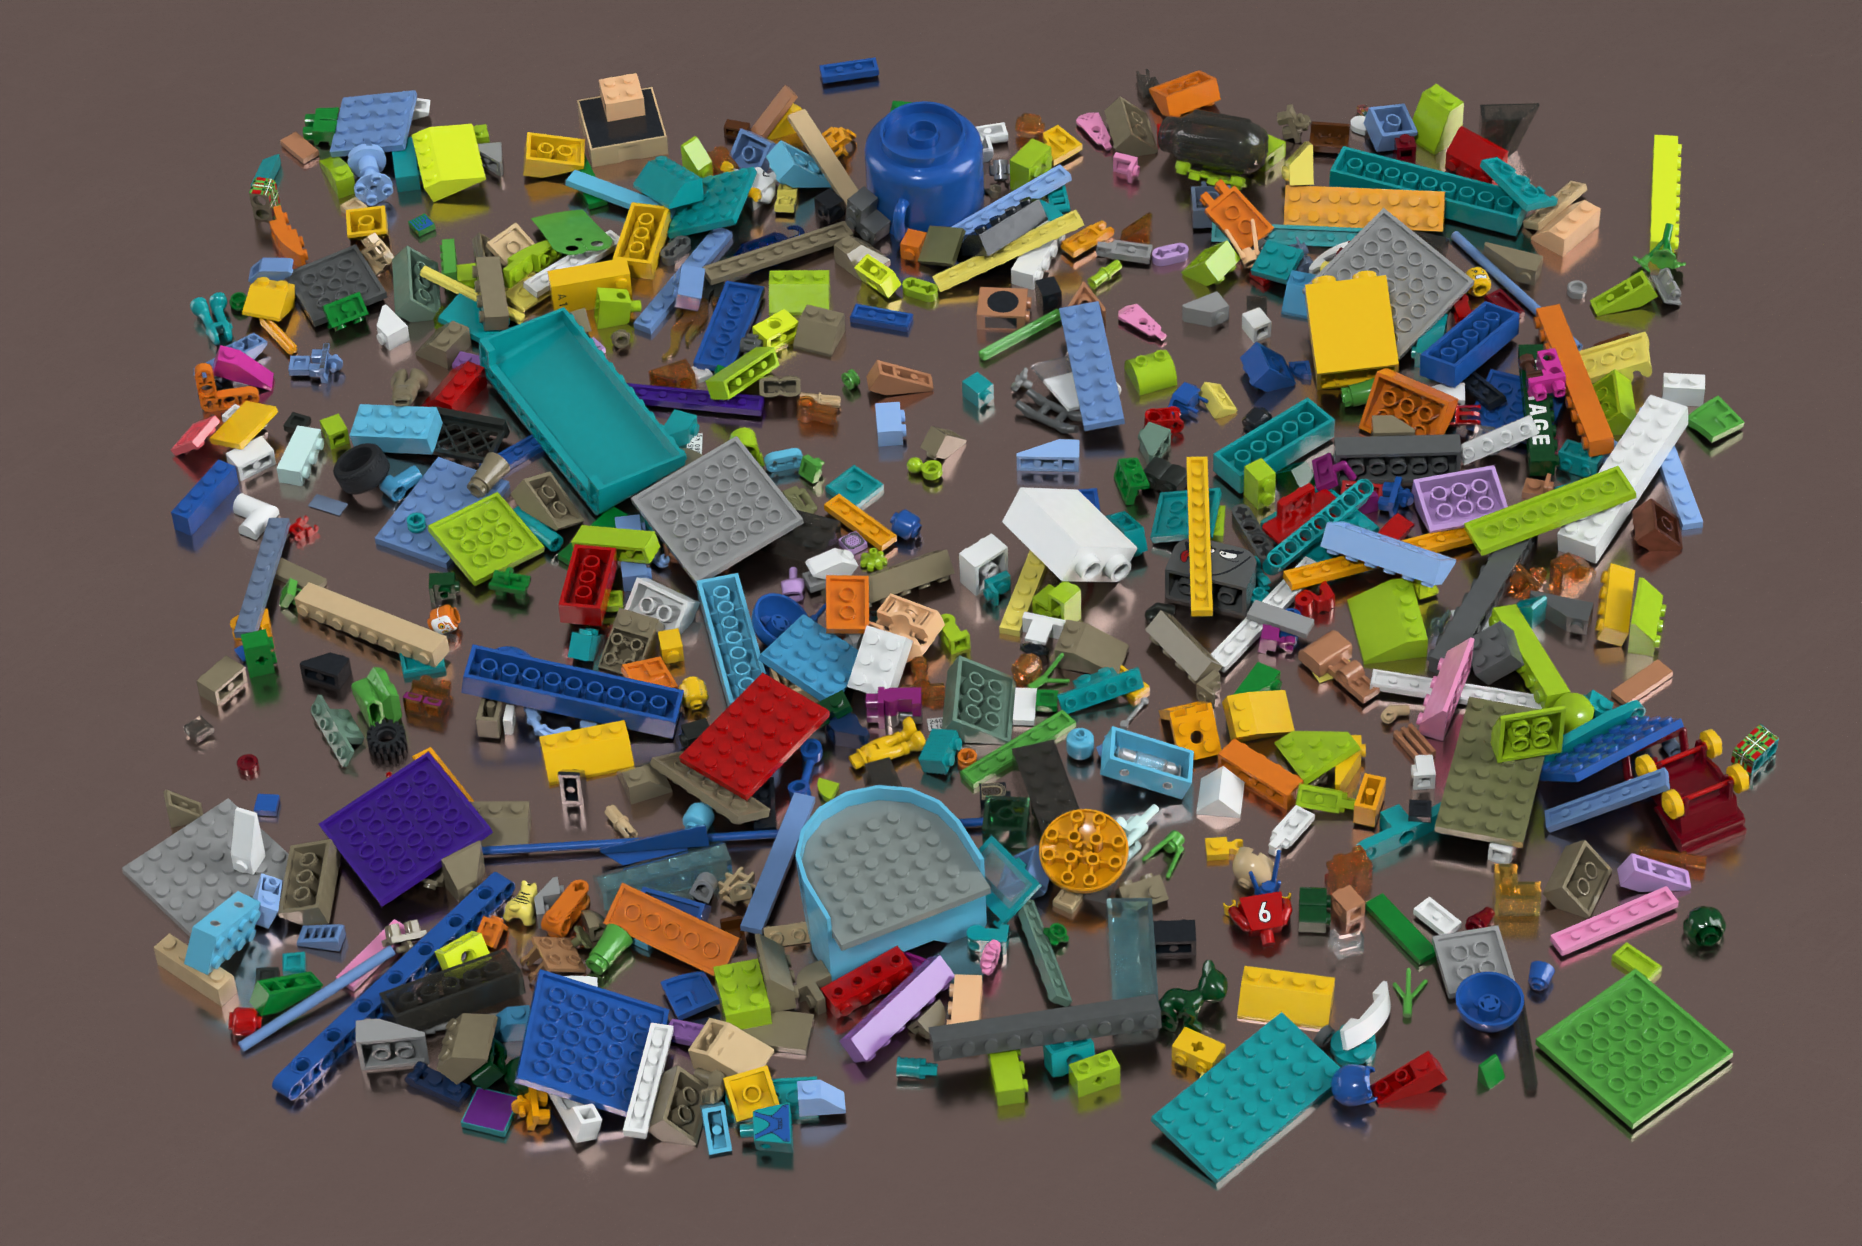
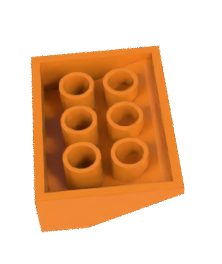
(1410, 401)

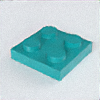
(1277, 261)

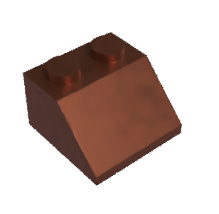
(1656, 527)

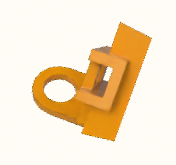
(842, 136)

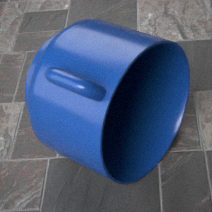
(925, 167)

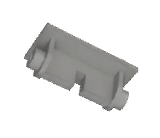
(1667, 287)

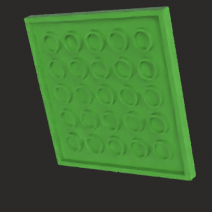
(1634, 1048)

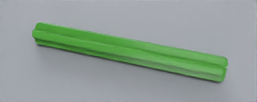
(1019, 335)

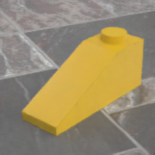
(1348, 768)

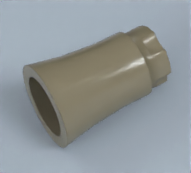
(488, 474)

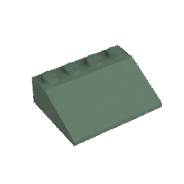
(978, 702)

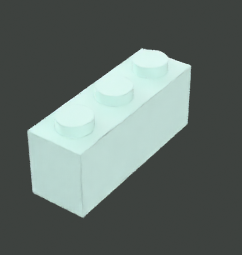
(300, 456)

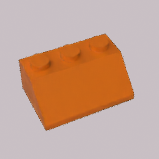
(1186, 93)

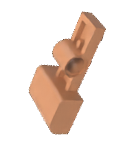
(1331, 656)

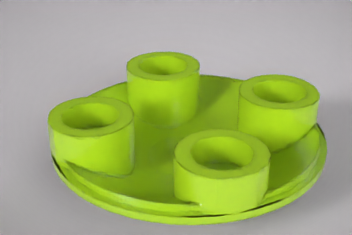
(1578, 710)

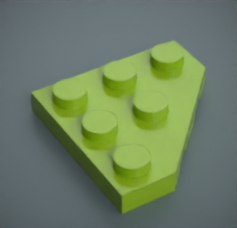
(1315, 751)

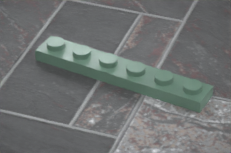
(1043, 955)

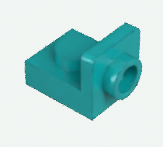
(995, 586)

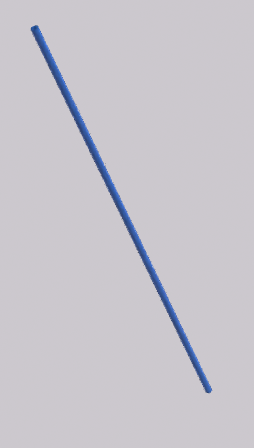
(596, 844)

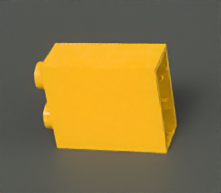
(1350, 329)

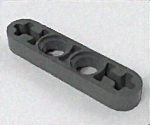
(1250, 536)

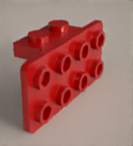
(1295, 511)

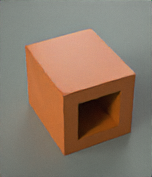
(912, 244)

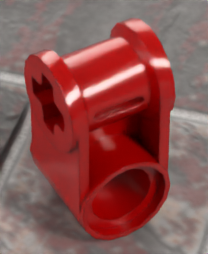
(1165, 418)

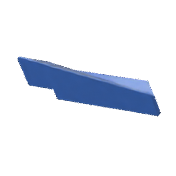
(657, 845)

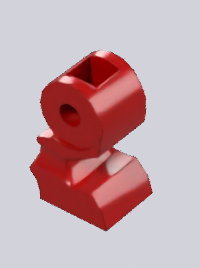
(1308, 602)

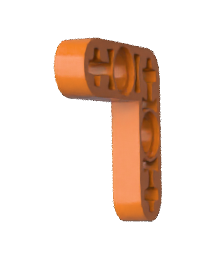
(214, 395)

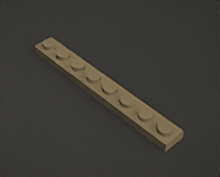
(776, 253)

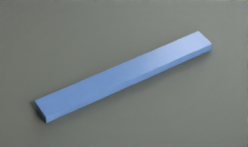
(777, 864)

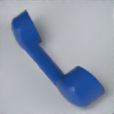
(811, 753)

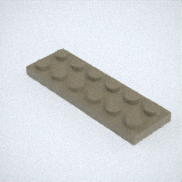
(709, 792)

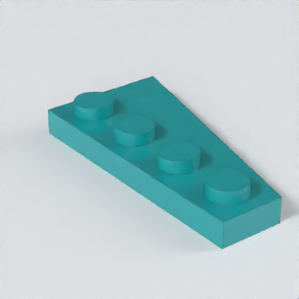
(1516, 185)

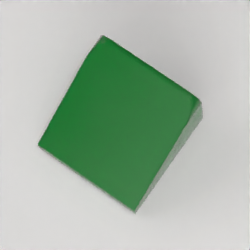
(1490, 1072)

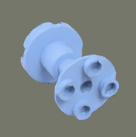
(368, 164)

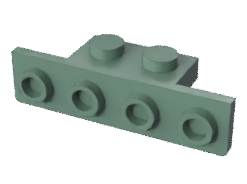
(338, 729)

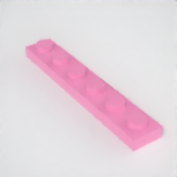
(1614, 921)

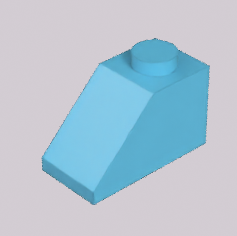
(716, 1128)

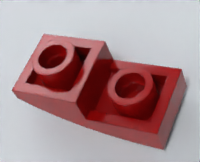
(1397, 527)

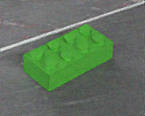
(449, 258)

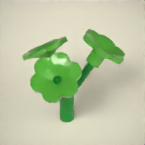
(1662, 258)

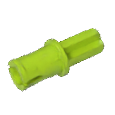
(1104, 274)

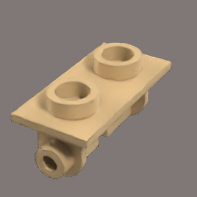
(788, 934)

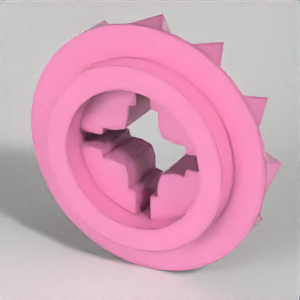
(990, 957)

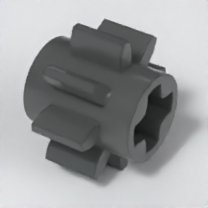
(750, 342)

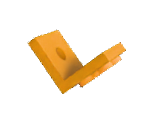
(1191, 718)

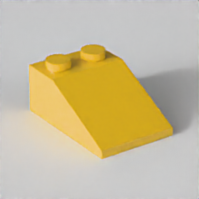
(552, 155)
(1257, 715)

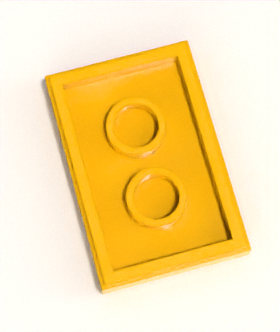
(243, 425)

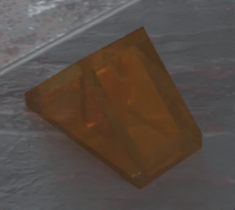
(1139, 231)

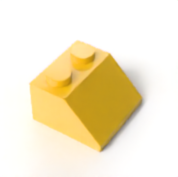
(366, 221)
(269, 299)

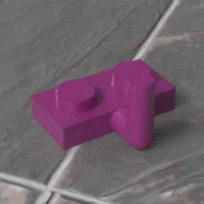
(1325, 471)

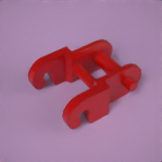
(305, 532)

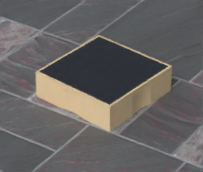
(623, 138)

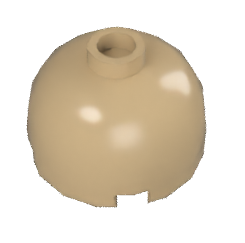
(1247, 861)

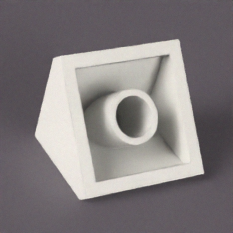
(1221, 794)

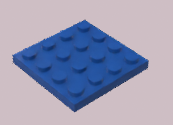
(1512, 409)

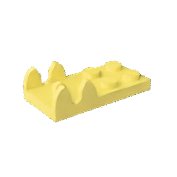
(1624, 355)

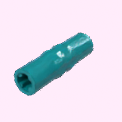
(543, 532)

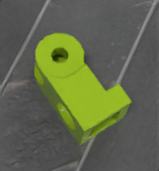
(952, 636)

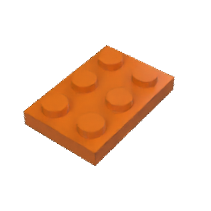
(847, 604)

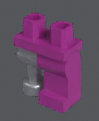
(893, 705)

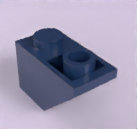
(847, 731)

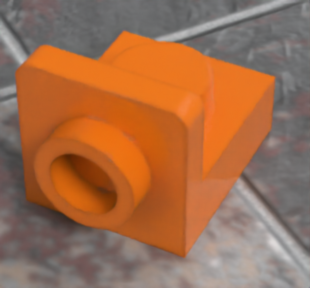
(492, 930)

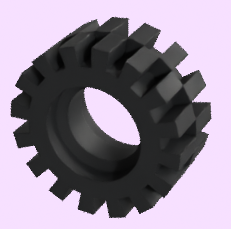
(389, 748)

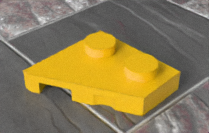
(1062, 144)

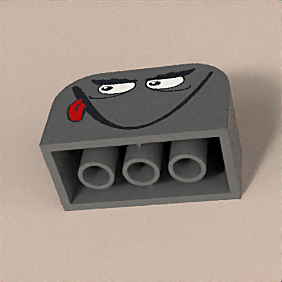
(1232, 577)

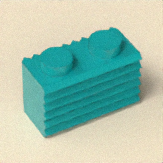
(940, 751)

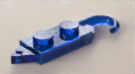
(767, 240)

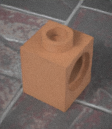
(1347, 904)

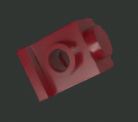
(1405, 145)

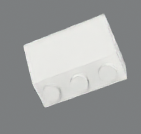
(662, 603)

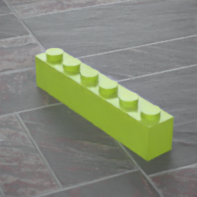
(1538, 670)

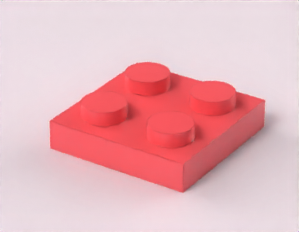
(195, 436)

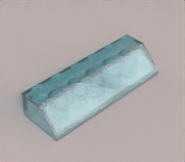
(665, 873)
(1131, 947)

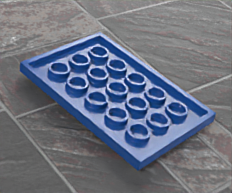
(1608, 748)

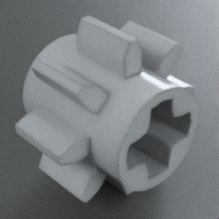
(1000, 170)

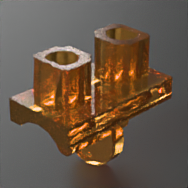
(720, 155)
(1532, 580)

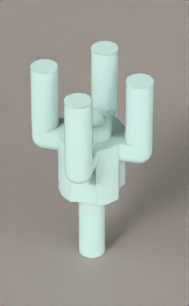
(1135, 828)

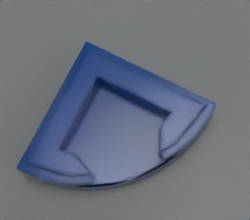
(1301, 369)

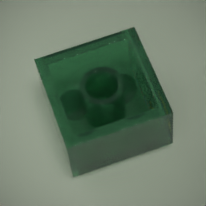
(1007, 820)

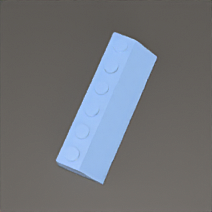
(1387, 553)

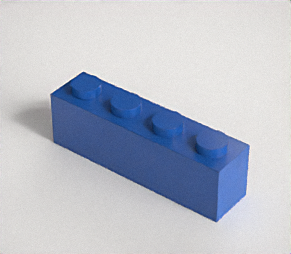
(204, 497)

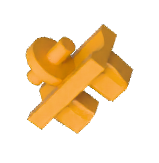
(529, 1106)

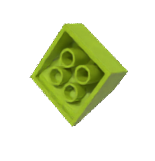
(1528, 734)

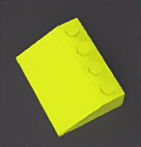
(448, 159)

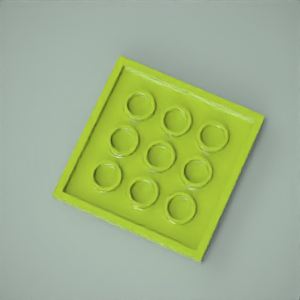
(485, 538)

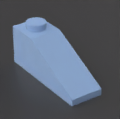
(1053, 456)

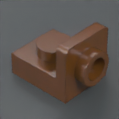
(732, 926)

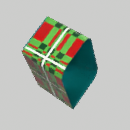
(1755, 749)

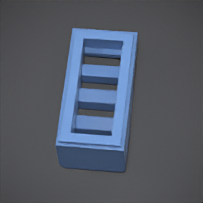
(333, 941)

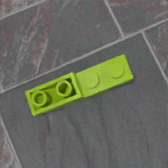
(529, 259)

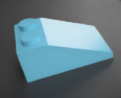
(795, 167)

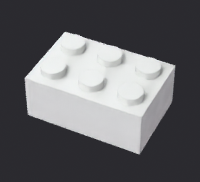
(879, 661)

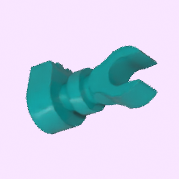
(1261, 579)

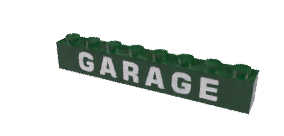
(1540, 447)

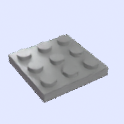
(1470, 953)

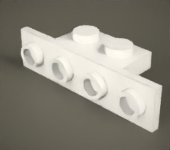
(1498, 439)

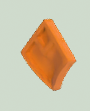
(650, 671)

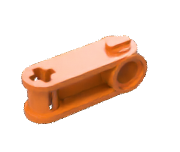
(566, 909)

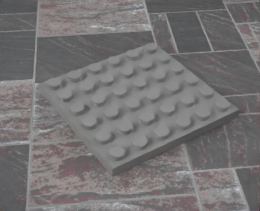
(1418, 277)
(717, 510)
(195, 870)

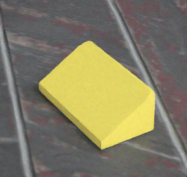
(1219, 402)

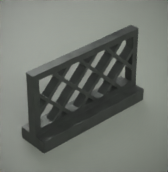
(469, 423)

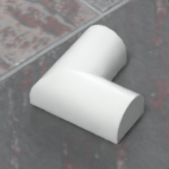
(991, 135)
(256, 515)

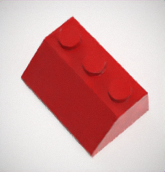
(1468, 151)
(458, 387)

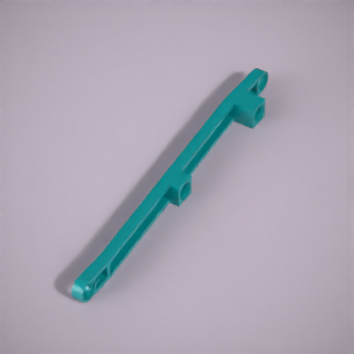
(1394, 820)

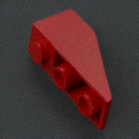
(1409, 1080)

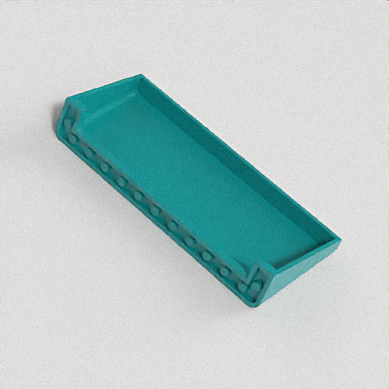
(579, 409)

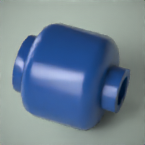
(905, 524)

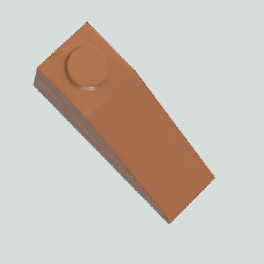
(895, 379)

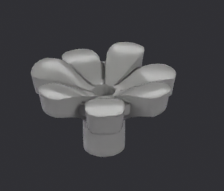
(1021, 381)

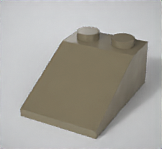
(546, 501)
(1089, 648)

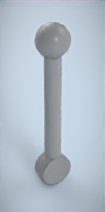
(1125, 723)

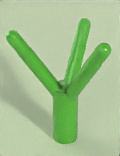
(1044, 678)
(1407, 998)

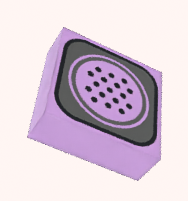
(853, 542)

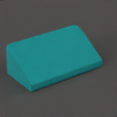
(269, 167)

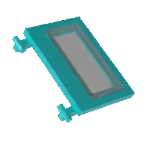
(1008, 880)

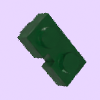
(837, 706)

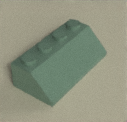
(414, 296)

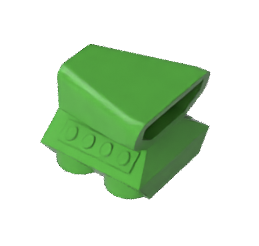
(377, 697)

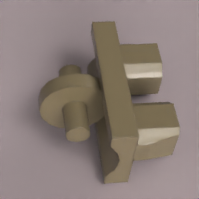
(1296, 123)
(394, 936)

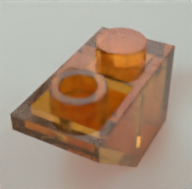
(674, 375)

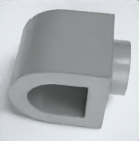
(704, 887)

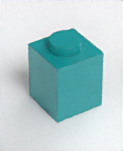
(977, 390)

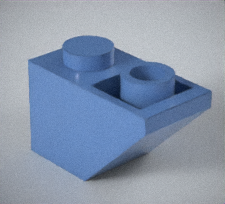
(272, 268)

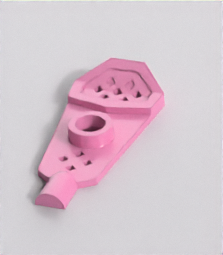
(1092, 122)
(1135, 315)

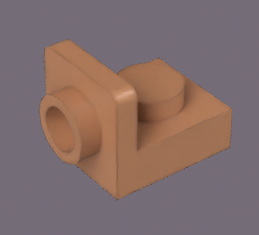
(1536, 487)

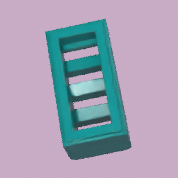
(1059, 196)

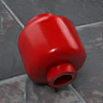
(244, 1021)

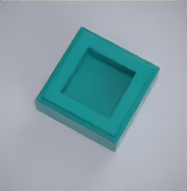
(293, 963)

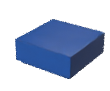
(267, 804)

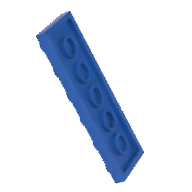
(728, 324)

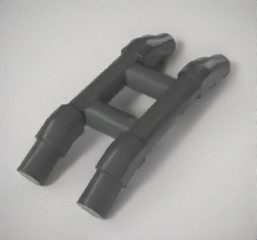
(1046, 405)

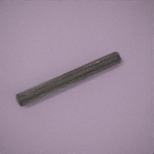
(1526, 1051)

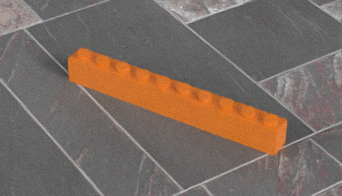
(1579, 391)

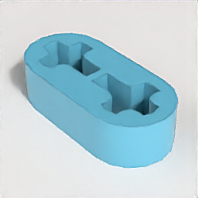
(783, 460)

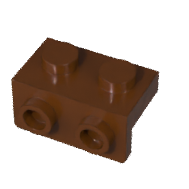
(1329, 136)

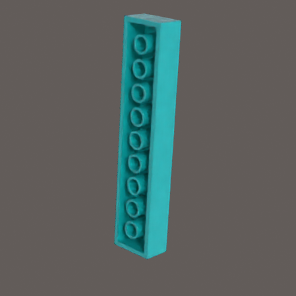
(1465, 198)

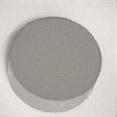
(1576, 289)

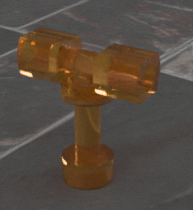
(935, 691)

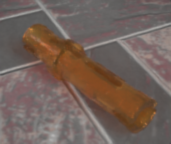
(1674, 858)

